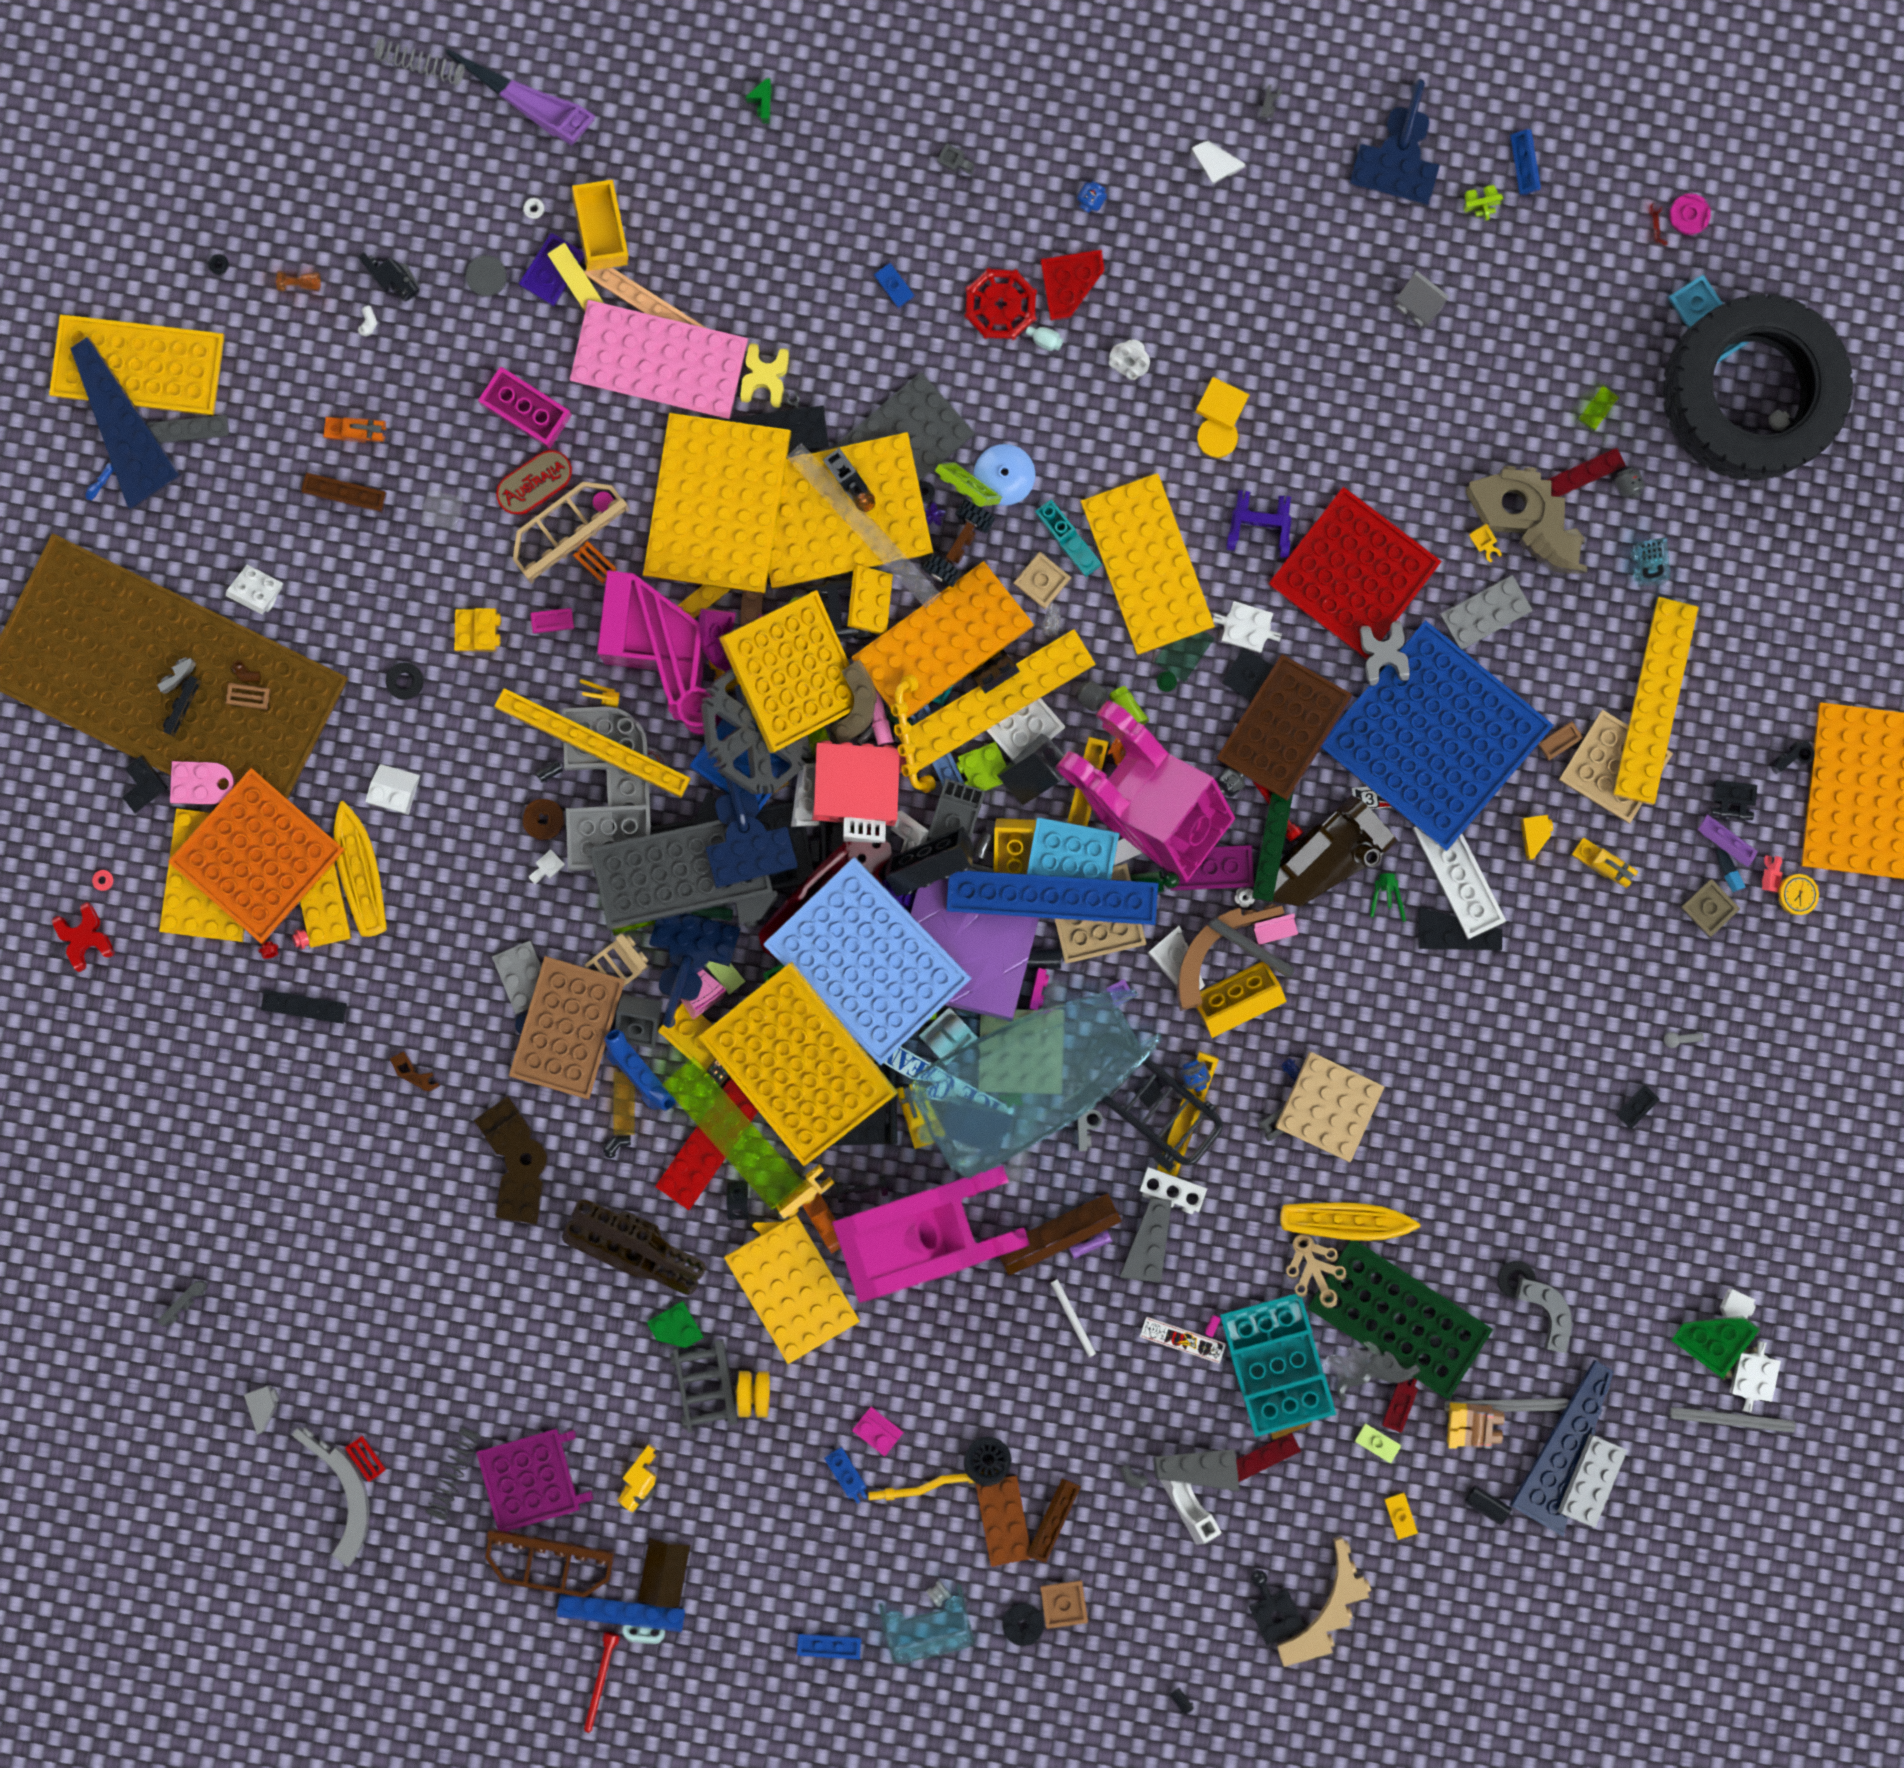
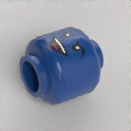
(1091, 196)

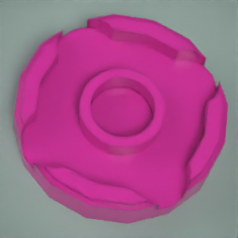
(1690, 214)

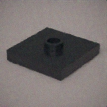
(1247, 674)

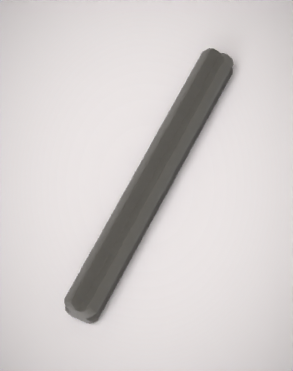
(1251, 947)

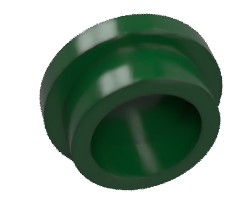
(1166, 681)

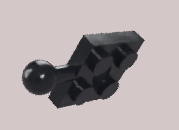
(1264, 1608)

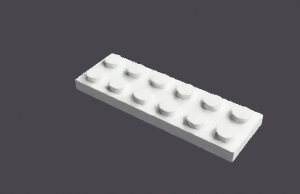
(1463, 885)

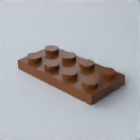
(1004, 1521)

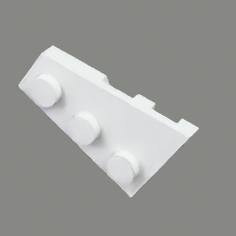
(804, 798)
(1170, 953)

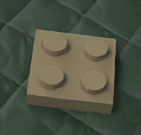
(1710, 908)

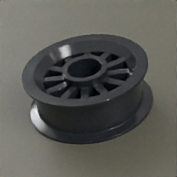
(975, 1475)

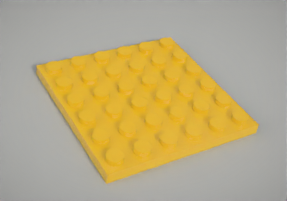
(791, 670)

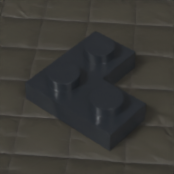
(148, 784)

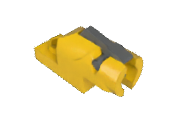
(1604, 862)
(912, 1115)
(640, 1482)

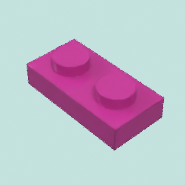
(1040, 981)

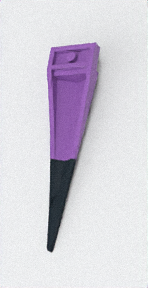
(552, 114)

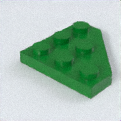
(1716, 1341)

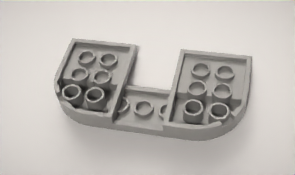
(627, 795)

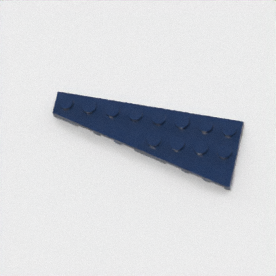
(132, 447)
(1553, 1468)

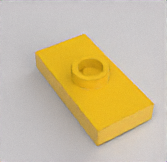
(1400, 1516)

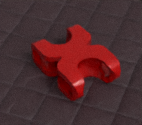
(83, 936)

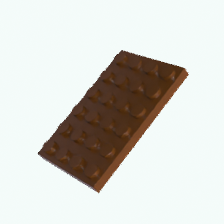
(1284, 727)

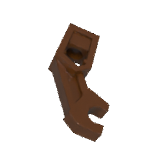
(419, 1080)

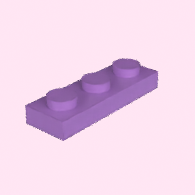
(1727, 840)

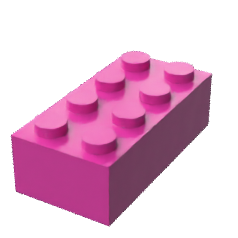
(525, 407)

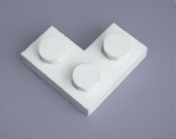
(910, 831)

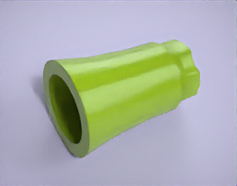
(1126, 700)

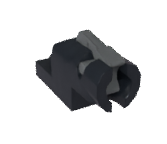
(392, 276)

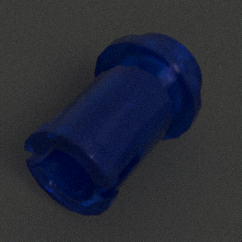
(1291, 1068)

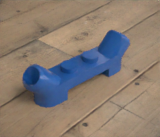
(621, 1053)

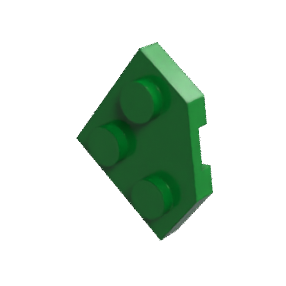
(676, 1327)

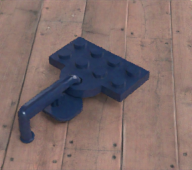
(1397, 165)
(746, 853)
(695, 942)

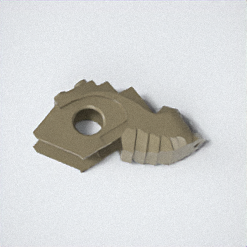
(1539, 521)

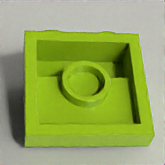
(982, 767)

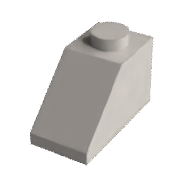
(262, 1406)

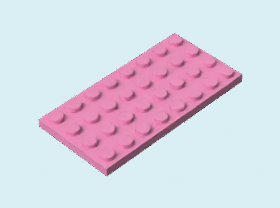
(659, 359)

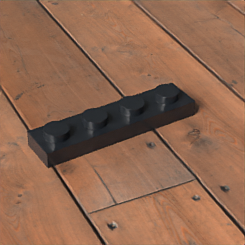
(304, 1006)

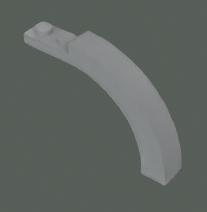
(355, 1492)

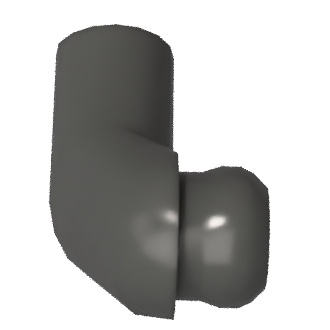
(1134, 1481)

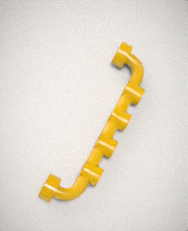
(900, 708)

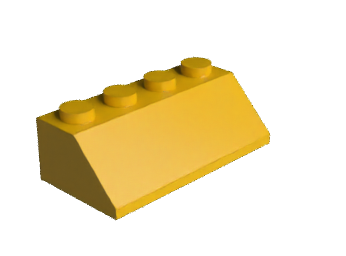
(1239, 999)

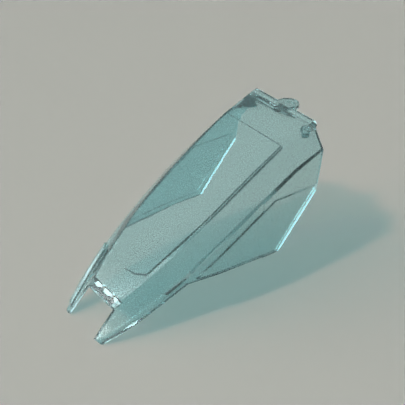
(1027, 1080)

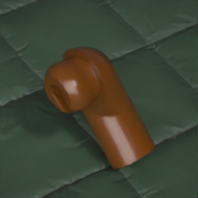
(244, 674)

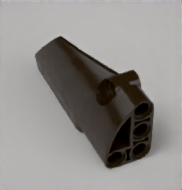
(1332, 853)

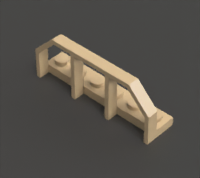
(581, 534)

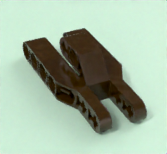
(634, 1239)

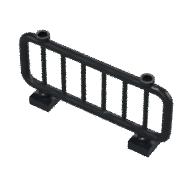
(1171, 1154)

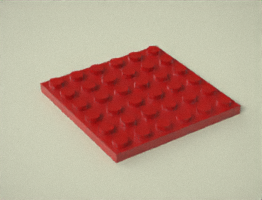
(1354, 571)

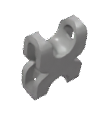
(1384, 653)

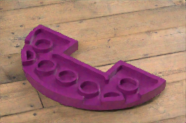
(712, 626)

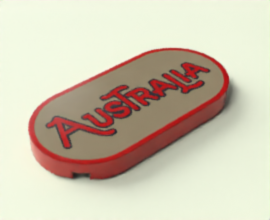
(534, 482)

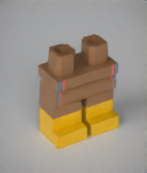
(1473, 1425)

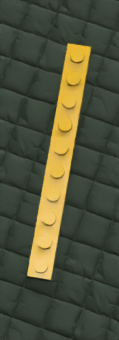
(592, 743)

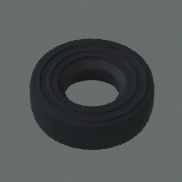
(413, 690)
(1505, 1272)

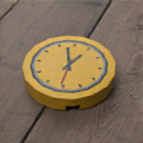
(1798, 894)

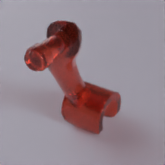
(1656, 225)

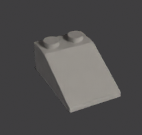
(1420, 300)

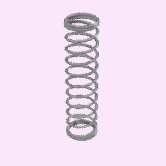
(380, 48)

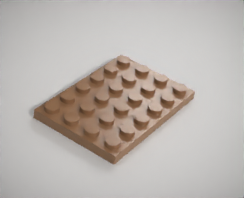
(566, 1027)

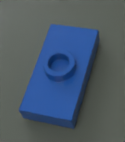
(894, 285)

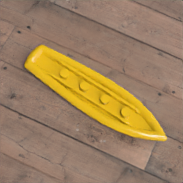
(359, 873)
(1346, 1221)

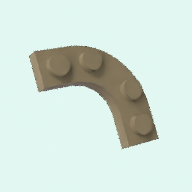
(864, 703)

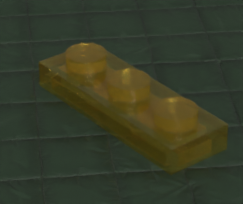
(624, 1105)

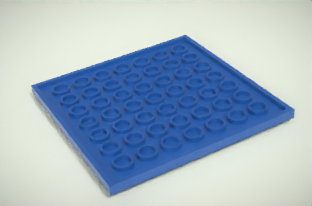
(1438, 739)

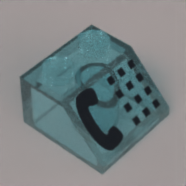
(1651, 562)

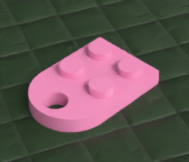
(198, 783)

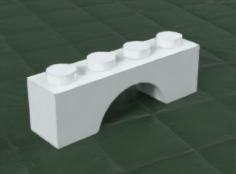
(1196, 1519)

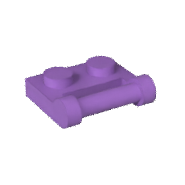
(1097, 1240)

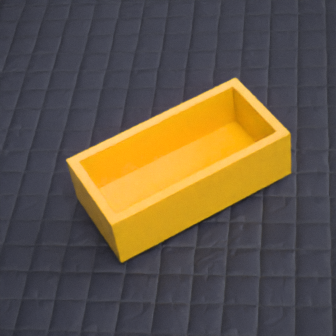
(599, 225)

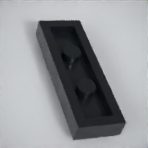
(181, 706)

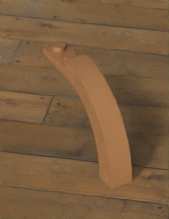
(1188, 977)

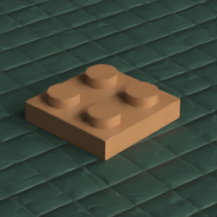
(1064, 1604)

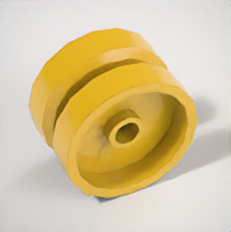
(751, 1393)

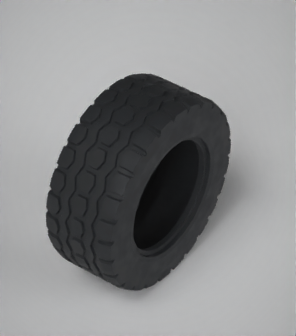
(1808, 346)

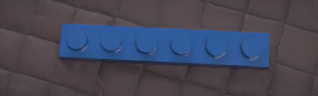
(621, 1613)

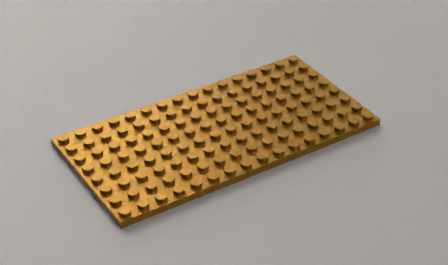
(100, 639)

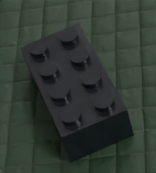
(930, 862)

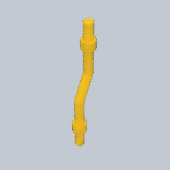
(890, 1494)

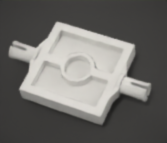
(1247, 627)
(1755, 1377)

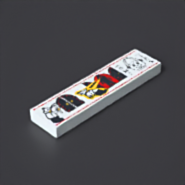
(1182, 1340)

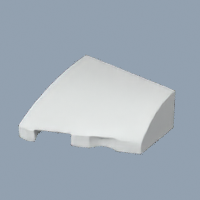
(1215, 161)

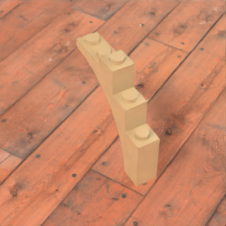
(1313, 1640)

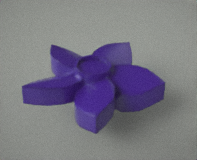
(934, 515)

